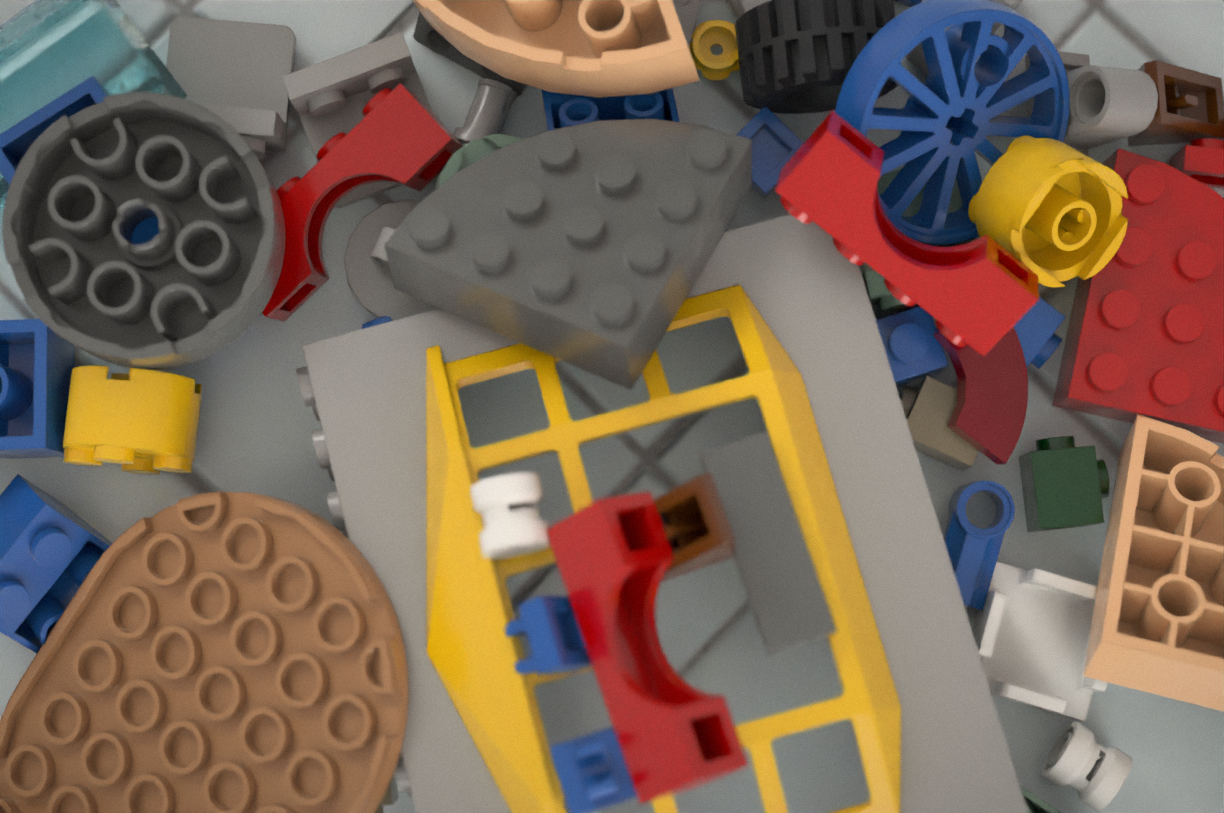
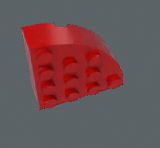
(1152, 320)

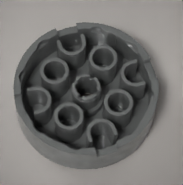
(88, 190)

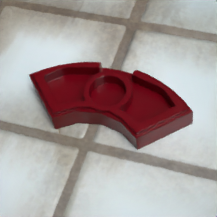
(989, 395)

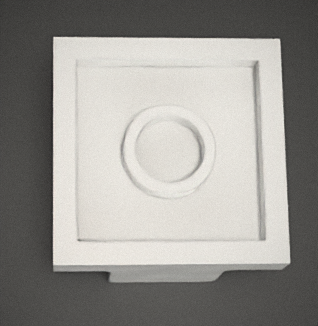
(1037, 640)

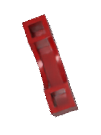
(392, 143)
(969, 288)
(612, 573)

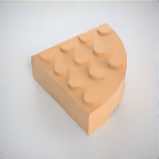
(570, 44)
(1163, 569)

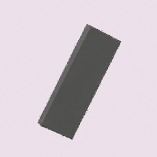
(769, 544)

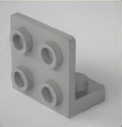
(336, 91)

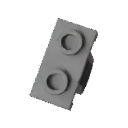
(1104, 102)

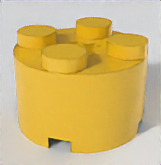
(1052, 209)
(132, 420)

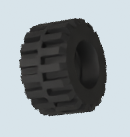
(802, 50)

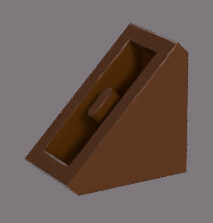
(1187, 106)
(695, 526)

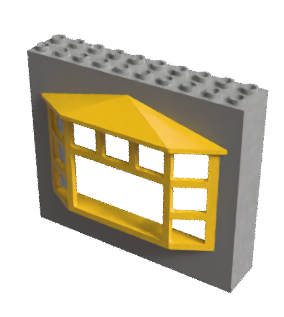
(851, 471)

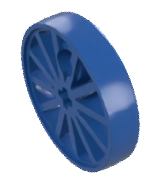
(954, 106)

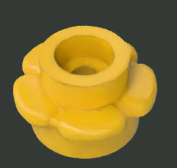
(710, 34)

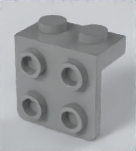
(236, 74)

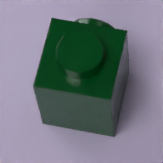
(1063, 485)

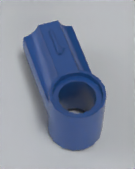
(975, 549)

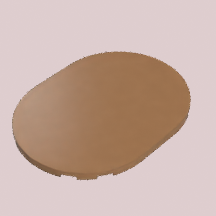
(214, 669)

